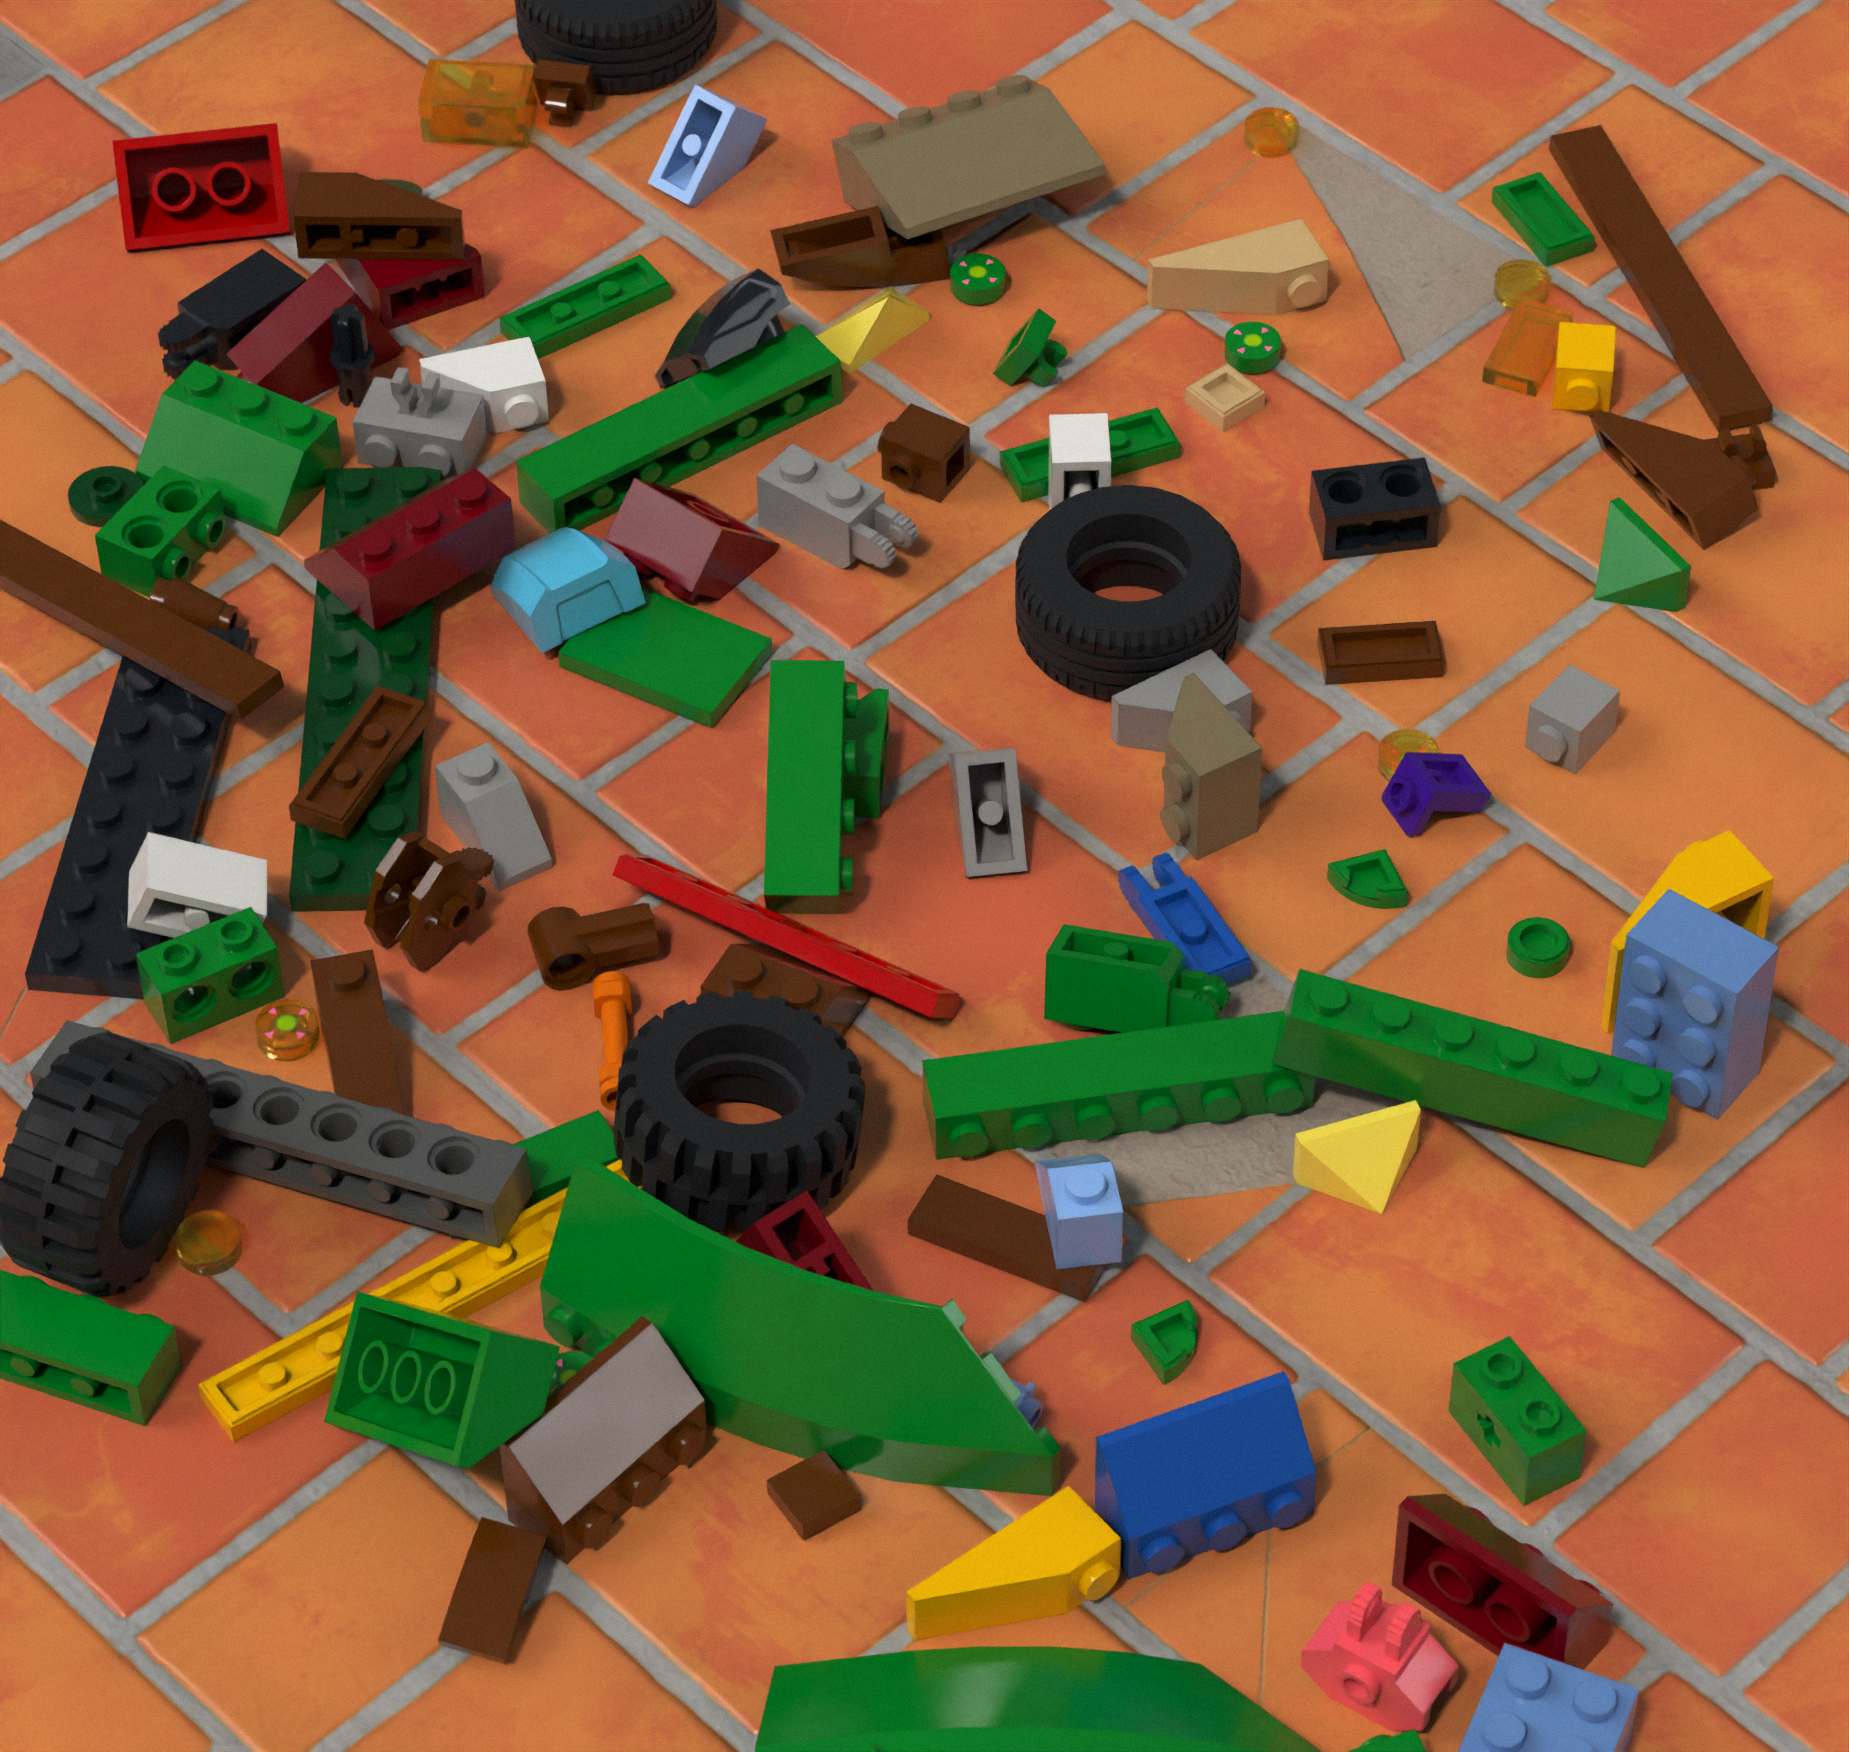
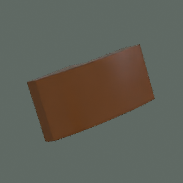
(492, 1590)

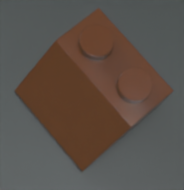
(776, 973)

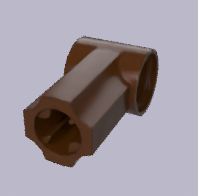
(574, 946)

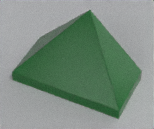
(1639, 564)

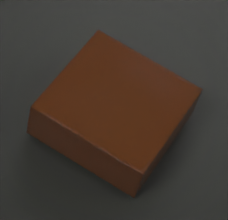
(813, 1494)

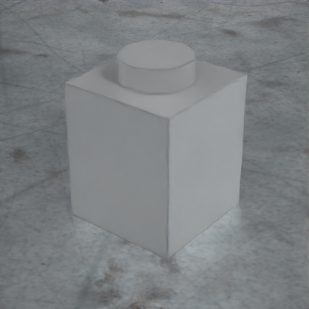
(1572, 719)

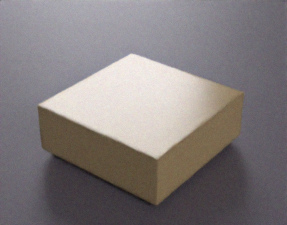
(1224, 397)

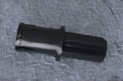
(351, 354)

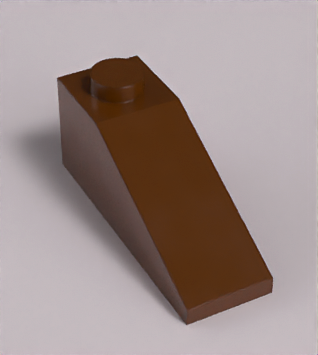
(367, 219)
(1681, 474)
(356, 1030)

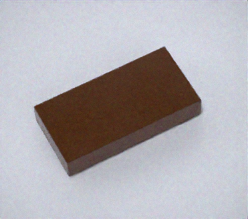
(1380, 652)

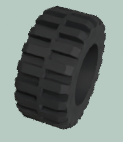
(746, 1053)
(104, 1164)

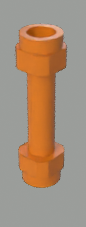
(612, 1007)

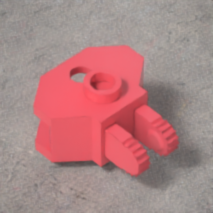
(1380, 1660)

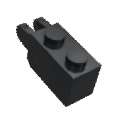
(225, 312)

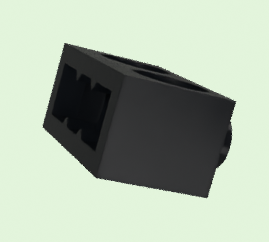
(1374, 508)

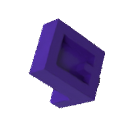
(1432, 784)

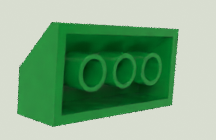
(437, 1380)

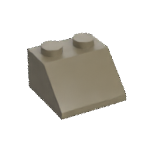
(1209, 774)

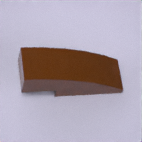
(859, 252)

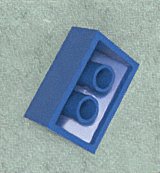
(1205, 1475)

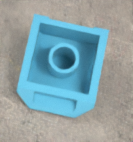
(565, 585)

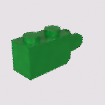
(1125, 983)

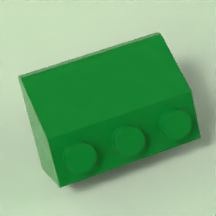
(244, 440)

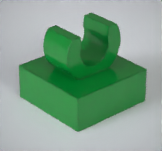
(1031, 352)

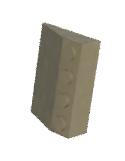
(964, 157)

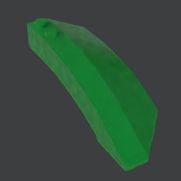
(791, 1351)
(1013, 1704)

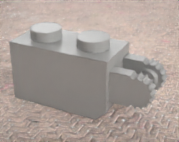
(829, 511)

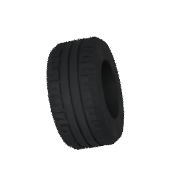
(623, 41)
(1117, 540)

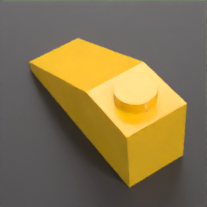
(1021, 1573)

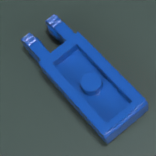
(1187, 918)

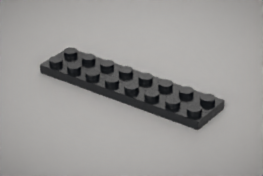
(143, 777)

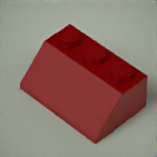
(201, 186)

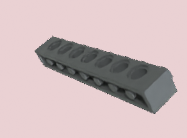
(351, 1150)

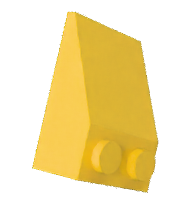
(1713, 874)

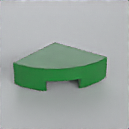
(1369, 880)
(1167, 1340)

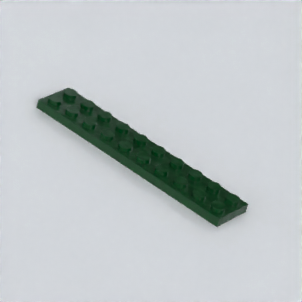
(343, 672)

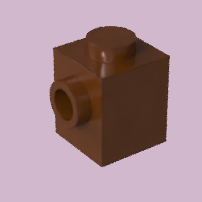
(924, 452)

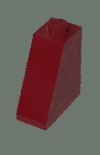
(415, 289)
(294, 341)

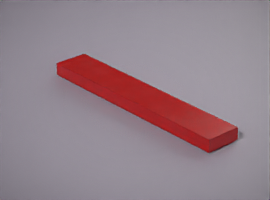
(788, 935)

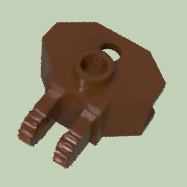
(428, 899)

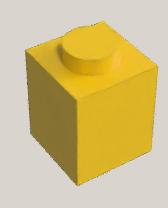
(1584, 367)

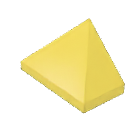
(873, 328)
(1359, 1156)

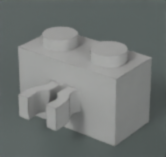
(419, 425)

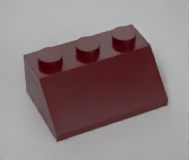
(418, 548)
(1495, 1585)

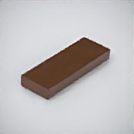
(360, 762)
(996, 1235)

